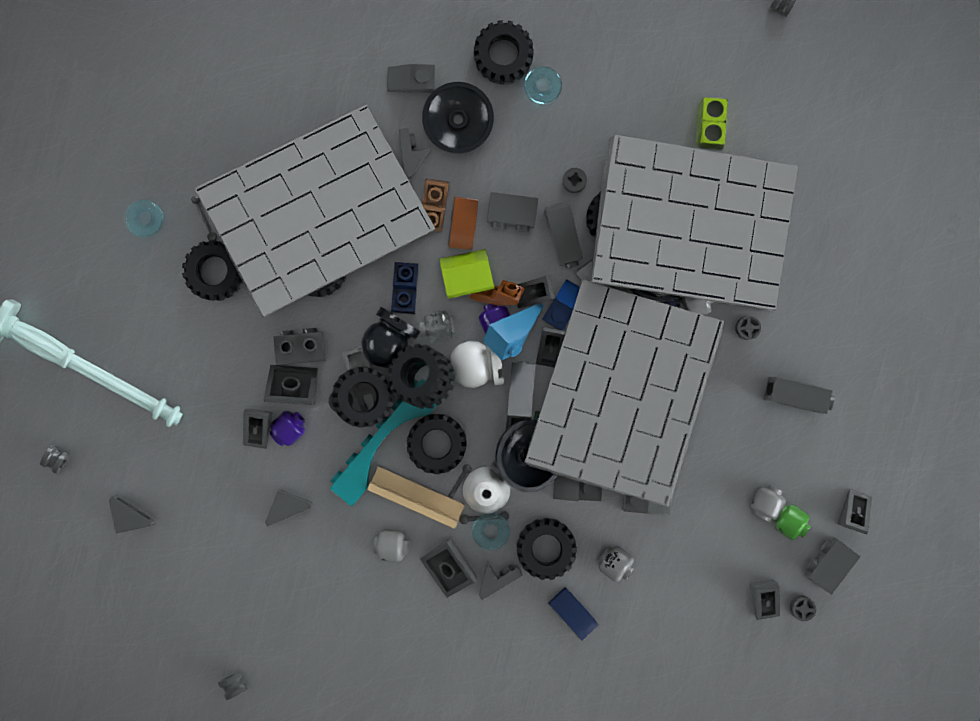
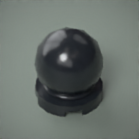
(386, 339)

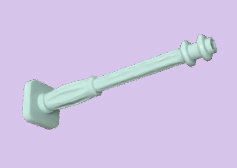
(56, 352)

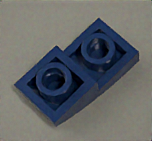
(404, 288)
(573, 613)

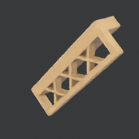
(416, 497)

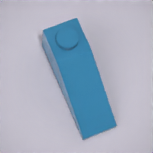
(509, 334)

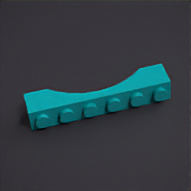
(355, 478)

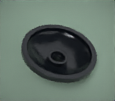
(452, 101)
(509, 463)

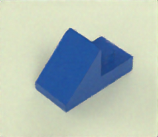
(562, 306)

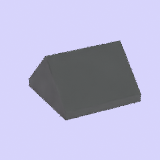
(291, 385)
(449, 568)

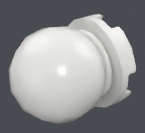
(475, 365)

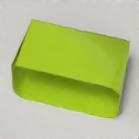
(701, 139)

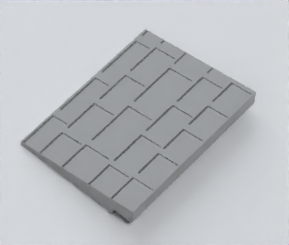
(314, 210)
(692, 222)
(624, 393)

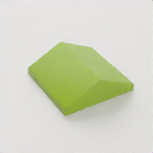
(466, 273)

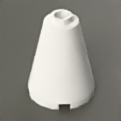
(483, 479)

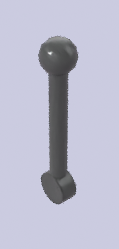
(211, 235)
(466, 469)
(465, 519)

